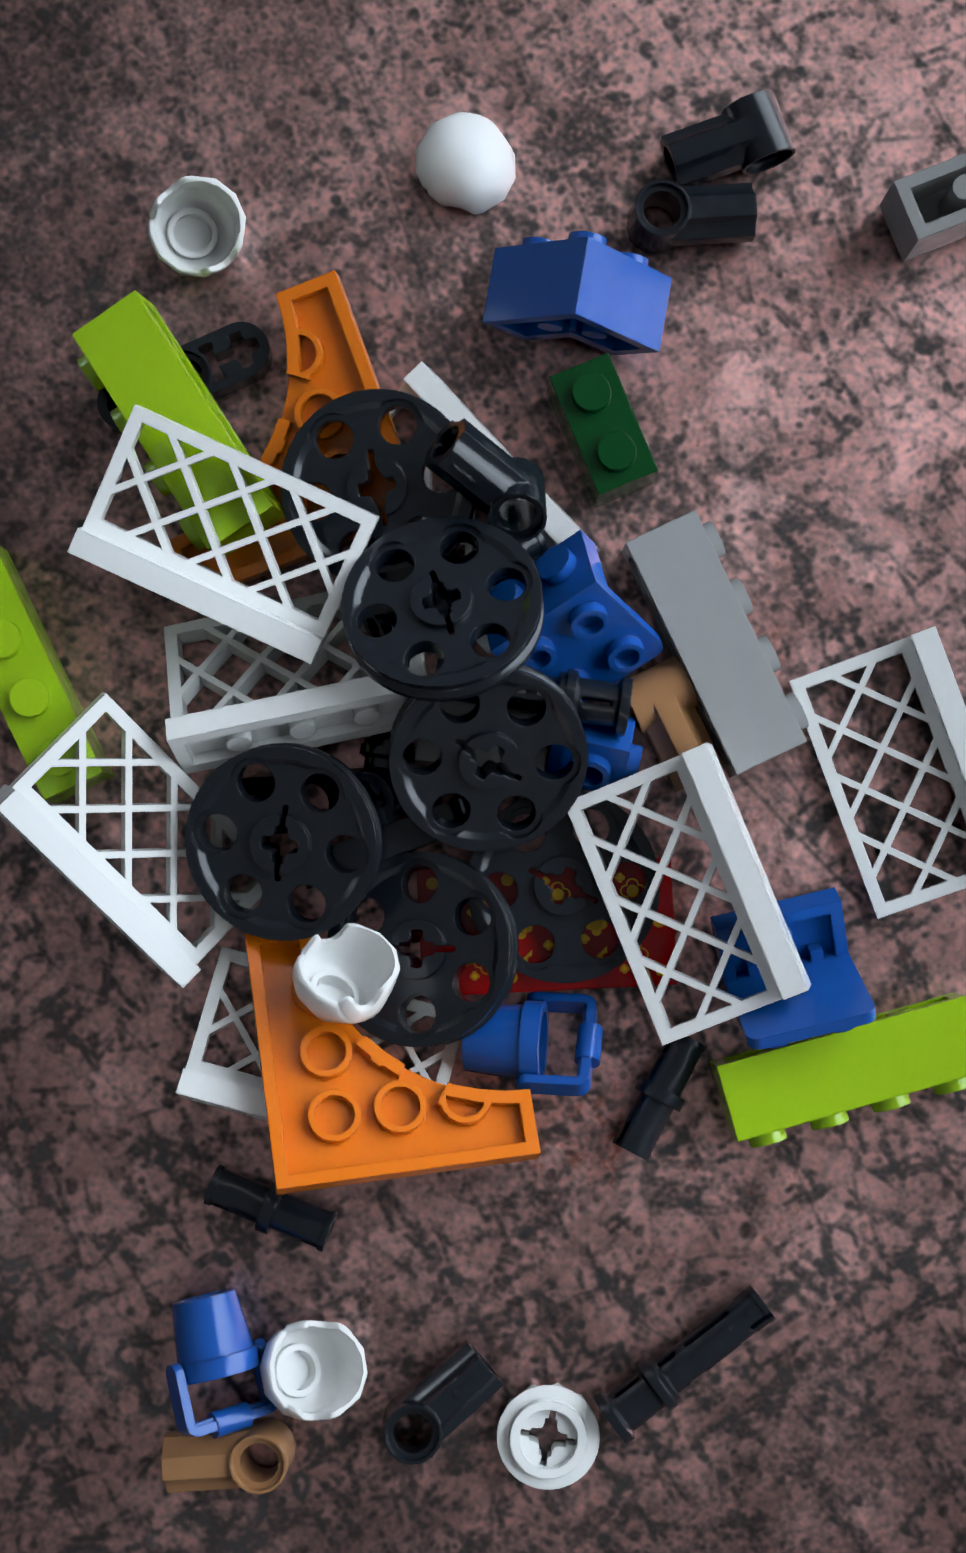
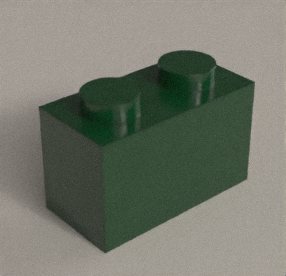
(601, 430)

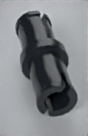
(659, 1096)
(270, 1211)

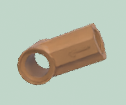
(667, 712)
(225, 1462)

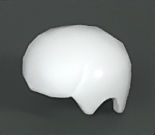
(465, 162)
(196, 226)
(346, 974)
(313, 1370)

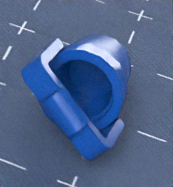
(518, 1038)
(212, 1345)

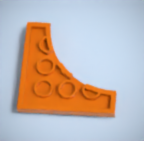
(322, 364)
(351, 1110)

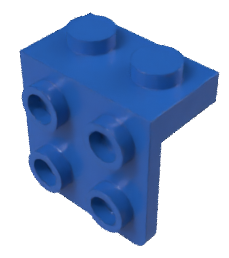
(583, 618)
(836, 994)

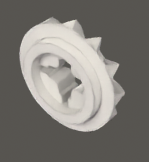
(567, 1459)

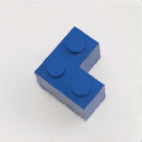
(578, 292)

